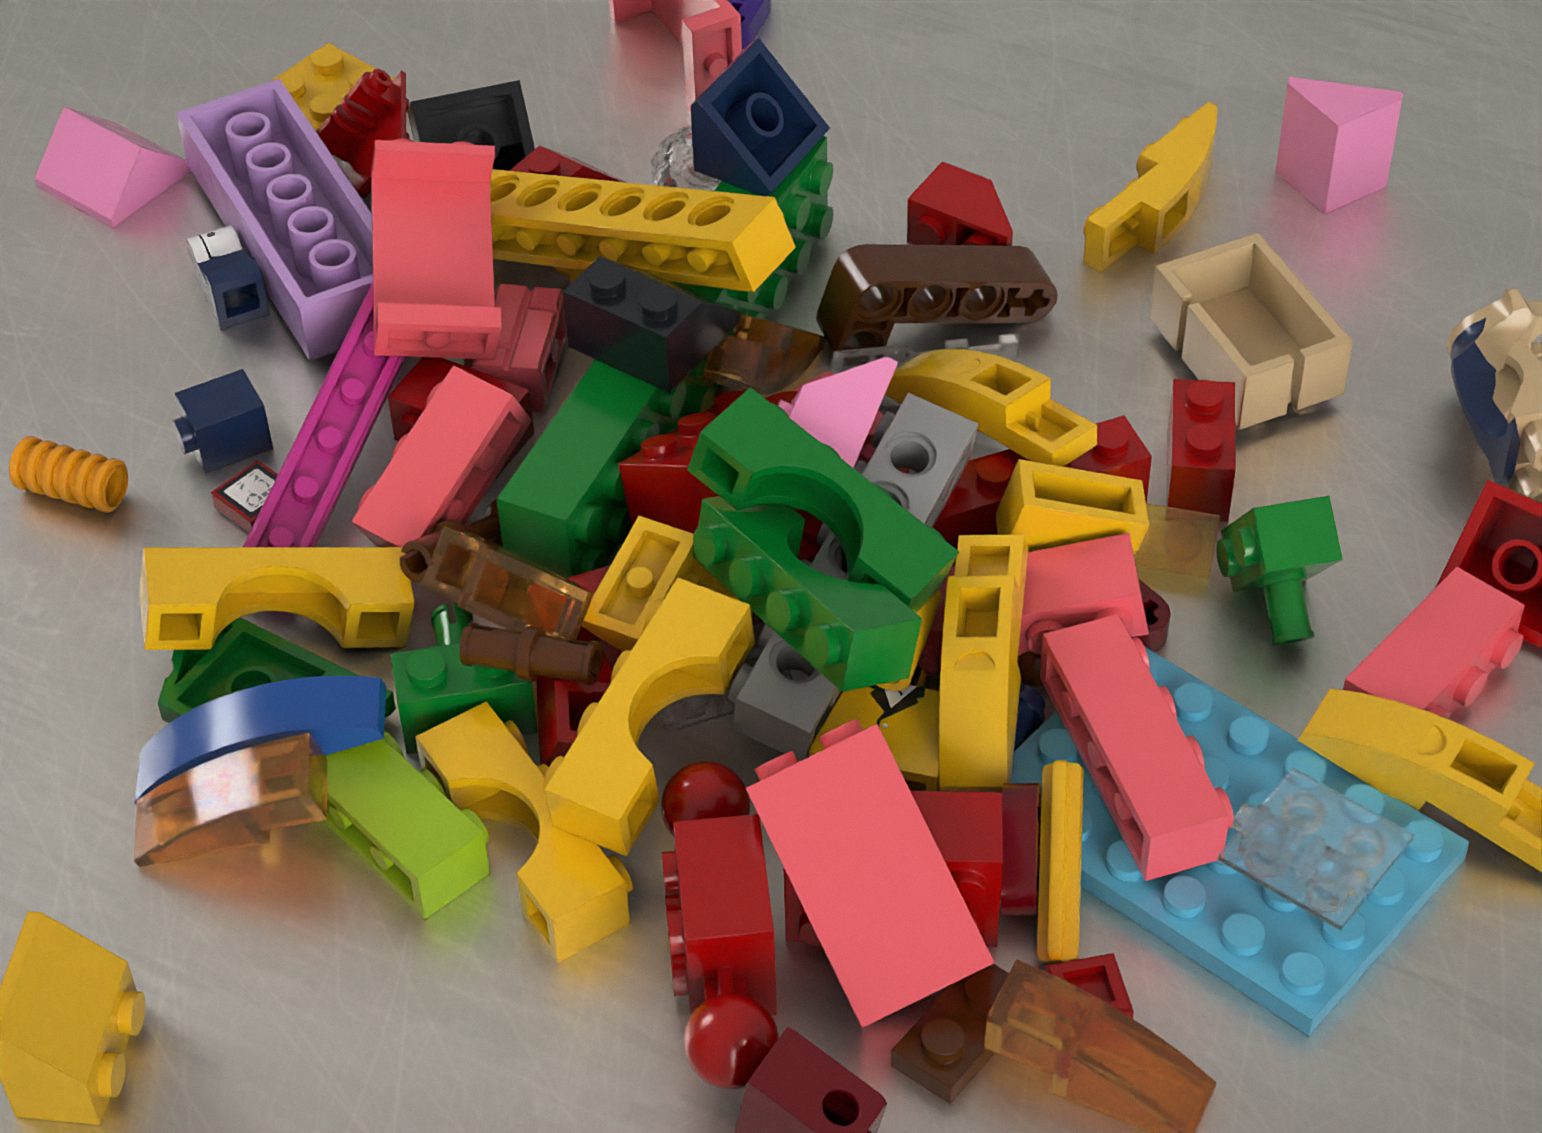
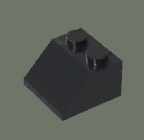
(478, 116)
(642, 322)

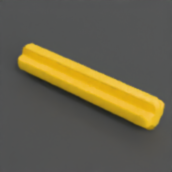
(1060, 862)

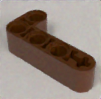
(929, 284)

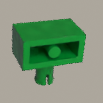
(1275, 552)
(437, 686)

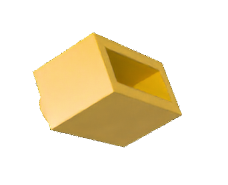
(1070, 506)

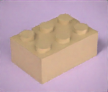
(1252, 325)

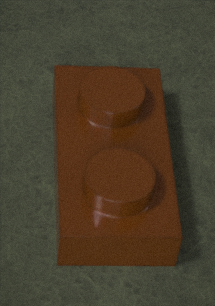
(949, 1039)

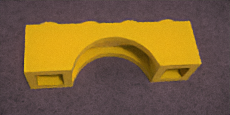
(347, 590)
(686, 649)
(568, 884)

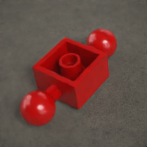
(719, 923)

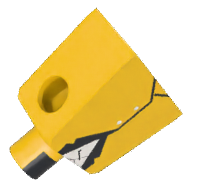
(906, 721)

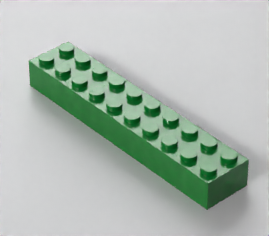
(568, 493)

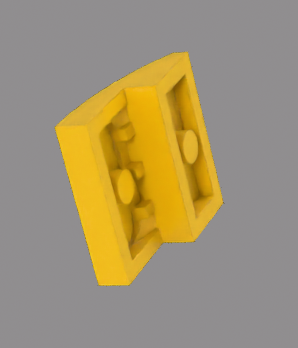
(641, 574)

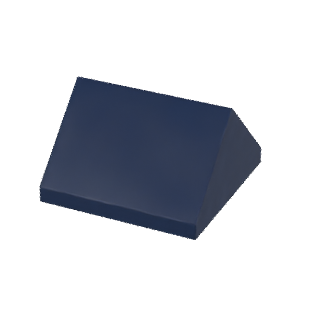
(753, 123)

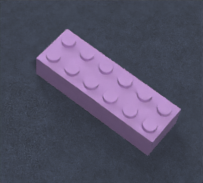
(287, 207)

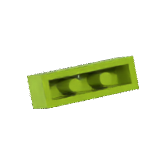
(404, 825)

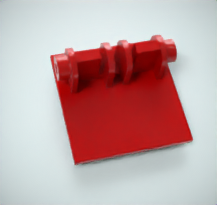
(368, 113)

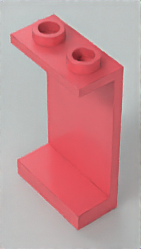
(703, 27)
(433, 250)
(868, 872)

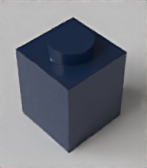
(222, 421)

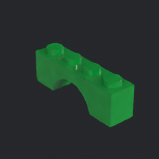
(764, 457)
(842, 627)

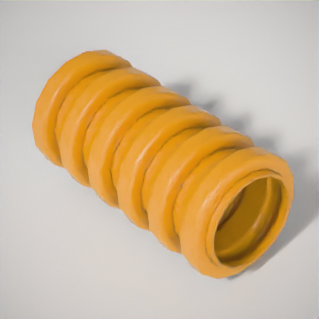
(68, 474)

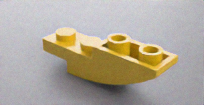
(1161, 199)
(1001, 396)
(980, 663)
(1435, 761)

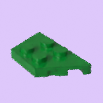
(240, 660)

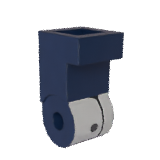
(226, 270)

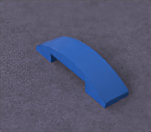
(333, 709)

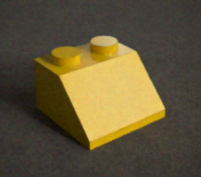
(64, 1023)

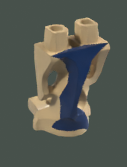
(1501, 387)

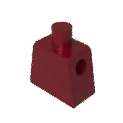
(807, 1092)

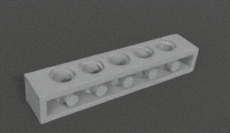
(919, 438)

